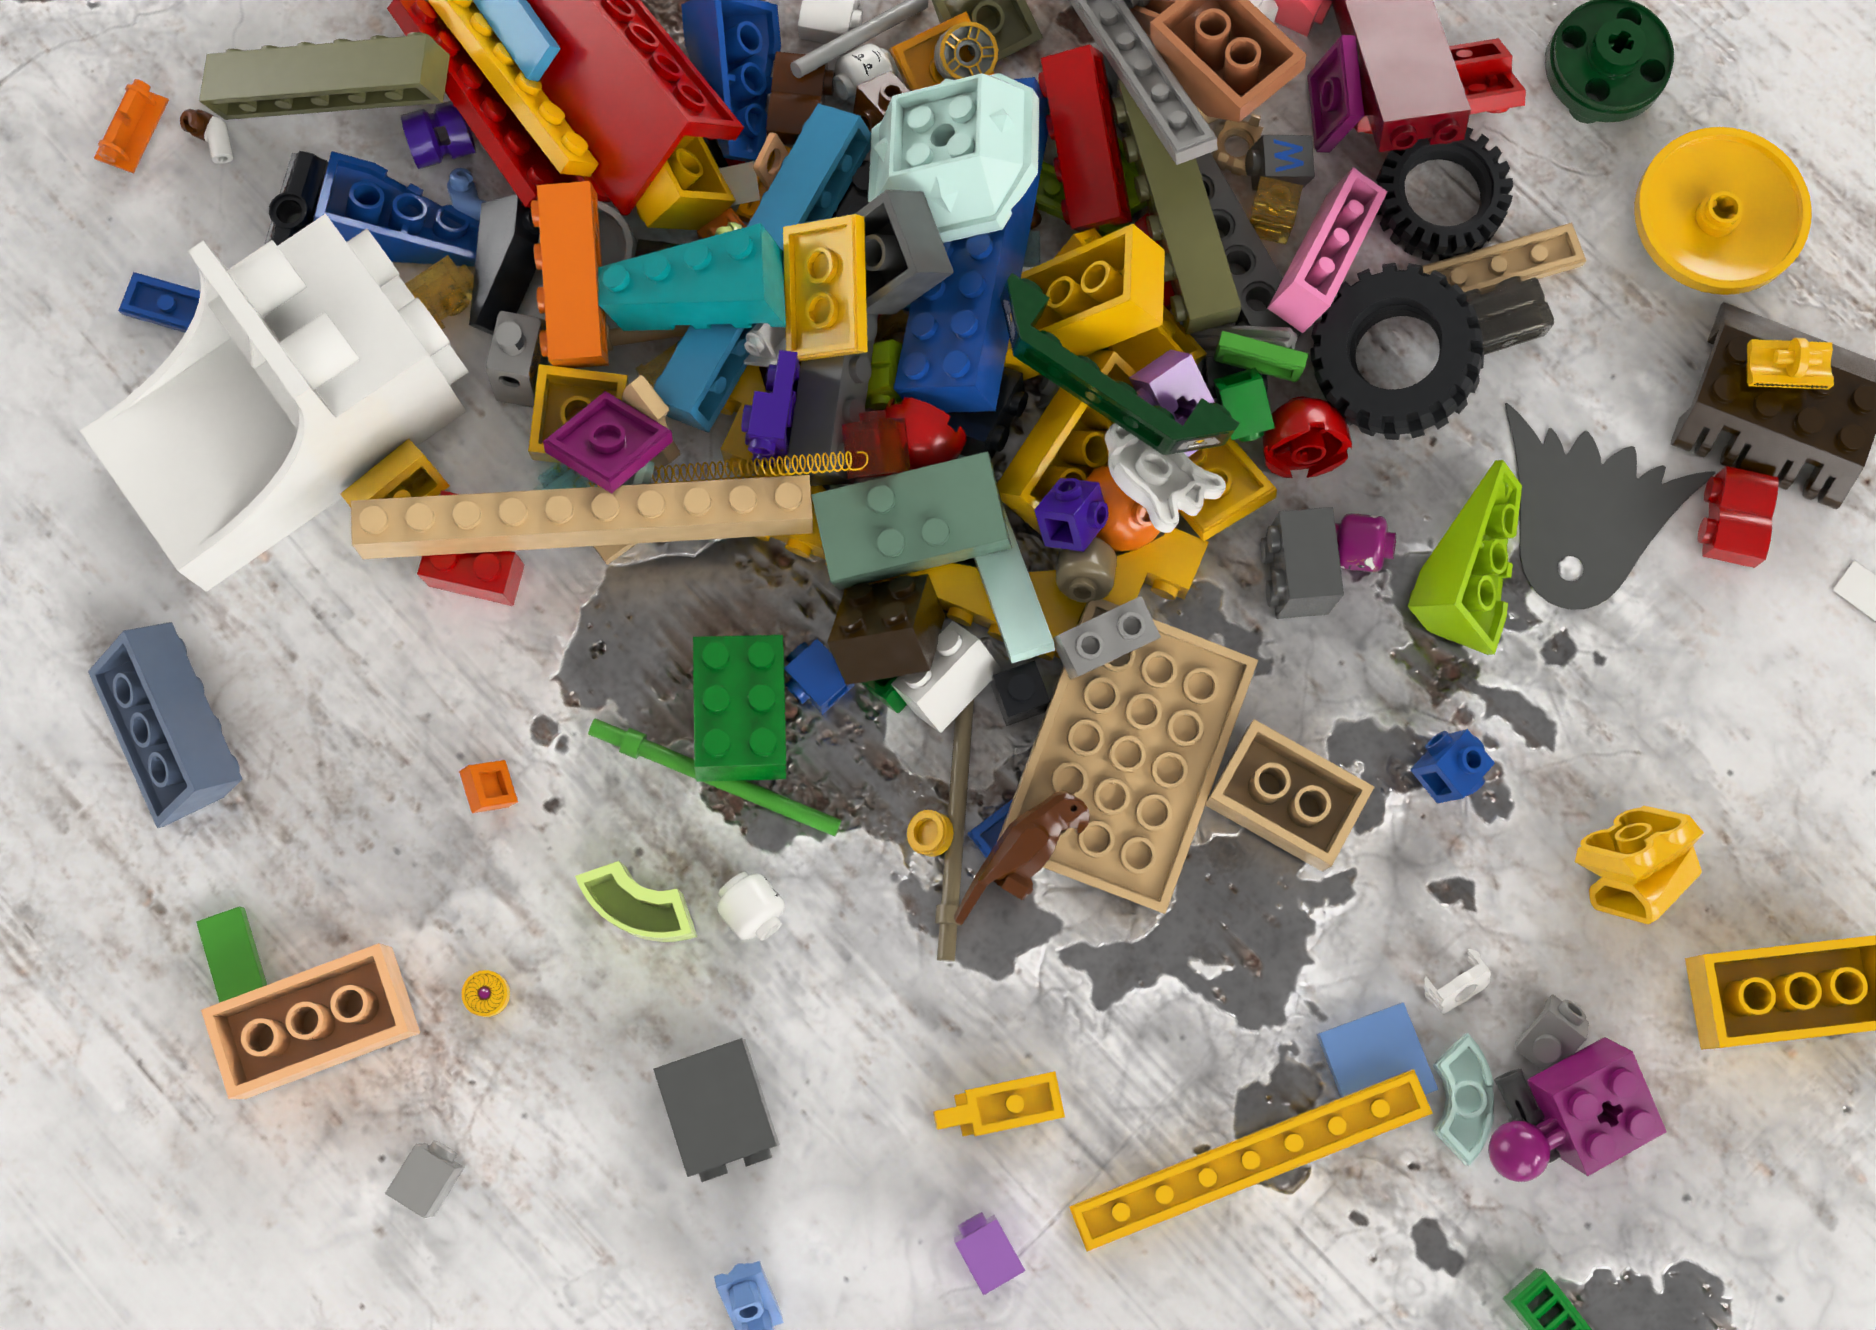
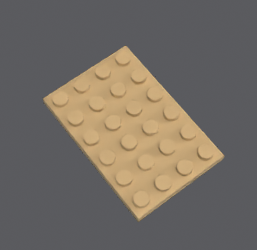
(1142, 756)

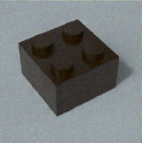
(886, 629)

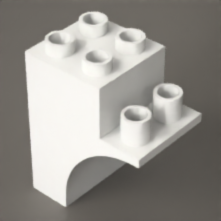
(277, 398)

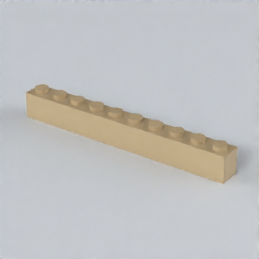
(581, 517)

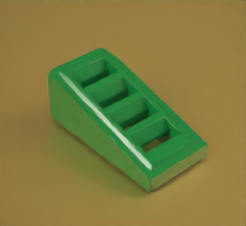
(1530, 1288)

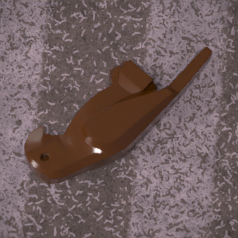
(1026, 848)

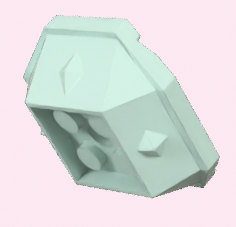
(964, 147)

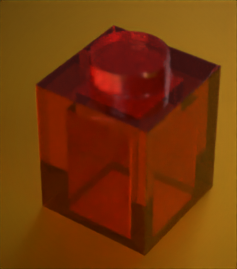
(882, 440)

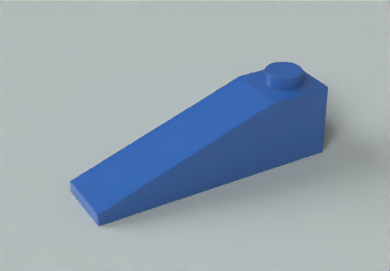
(735, 53)
(399, 217)

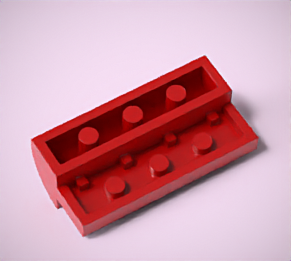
(1485, 76)

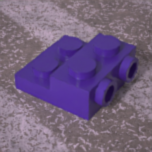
(771, 414)

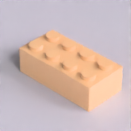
(310, 1021)

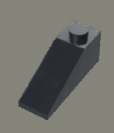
(502, 260)

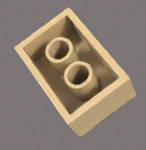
(1289, 796)

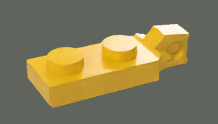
(1004, 1106)

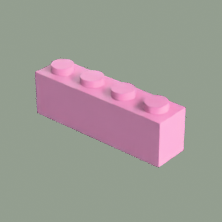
(1327, 250)

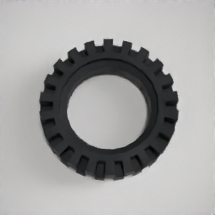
(1439, 239)

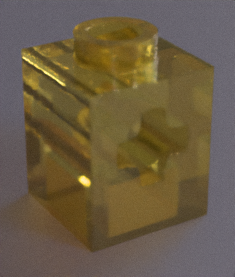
(1274, 209)

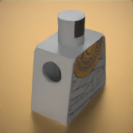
(515, 354)

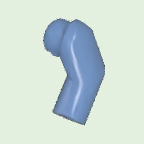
(464, 193)

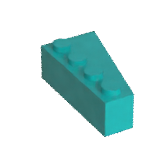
(698, 284)

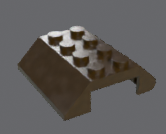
(1782, 424)

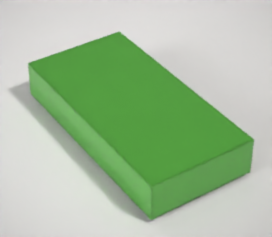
(1263, 356)
(231, 953)

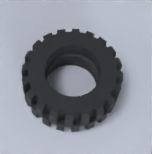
(1388, 296)

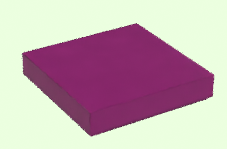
(1335, 94)
(608, 441)

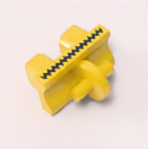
(1789, 364)

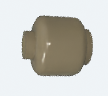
(1088, 573)

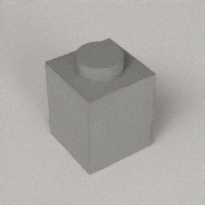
(425, 1178)

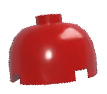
(927, 431)
(1306, 436)

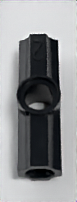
(298, 195)

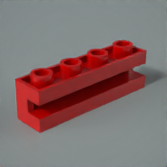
(1084, 138)

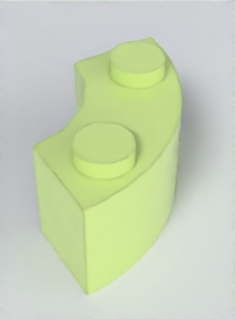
(636, 909)

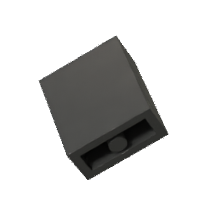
(717, 1109)

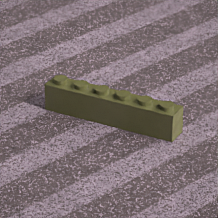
(325, 77)
(1180, 223)

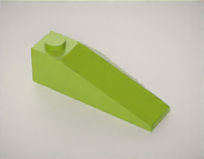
(1464, 575)

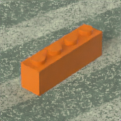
(569, 265)

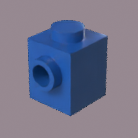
(815, 676)

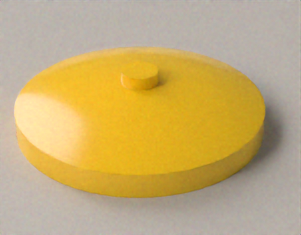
(1722, 210)

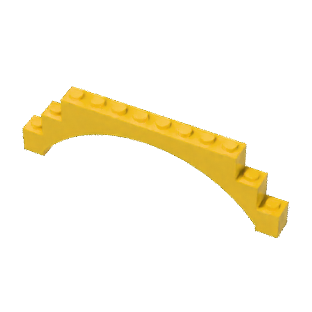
(1164, 563)

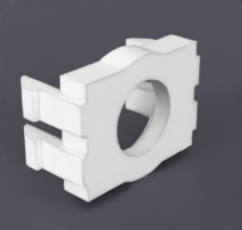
(1462, 987)

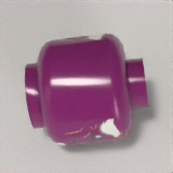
(1364, 542)

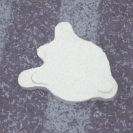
(1159, 480)

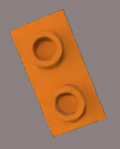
(131, 127)

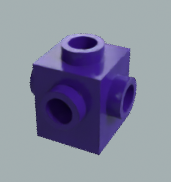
(1071, 514)

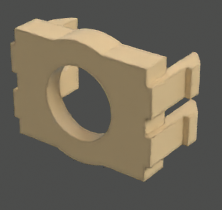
(1247, 130)

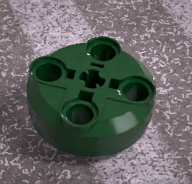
(1612, 50)

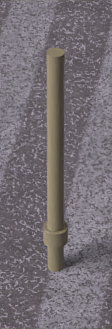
(954, 854)

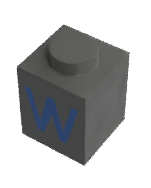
(1281, 158)

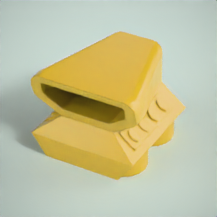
(1641, 862)

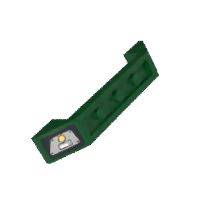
(1024, 305)

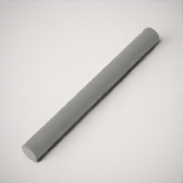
(856, 36)

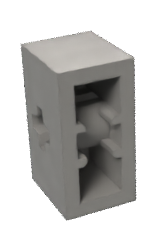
(1106, 637)

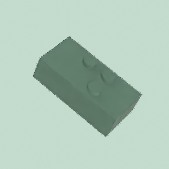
(911, 521)

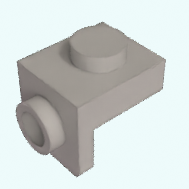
(1554, 1033)

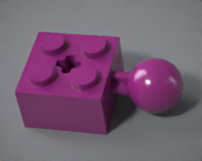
(1592, 1112)

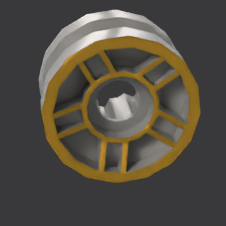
(981, 45)

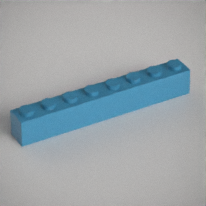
(804, 191)

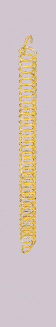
(760, 465)

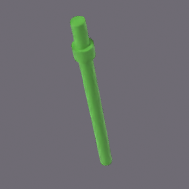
(635, 744)

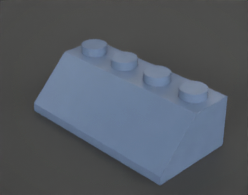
(164, 723)

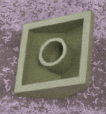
(1006, 19)

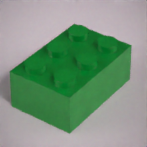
(739, 708)

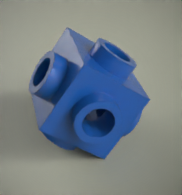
(1452, 766)

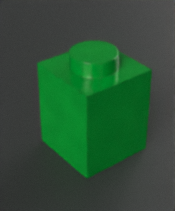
(1247, 402)

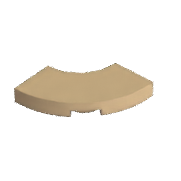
(645, 399)

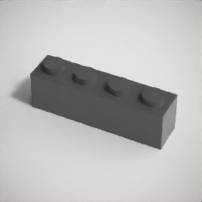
(827, 396)

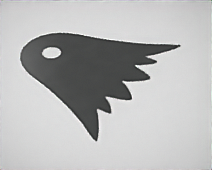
(1587, 513)

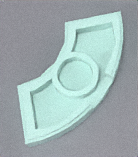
(1468, 1100)

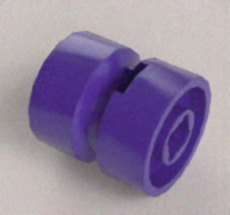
(424, 139)

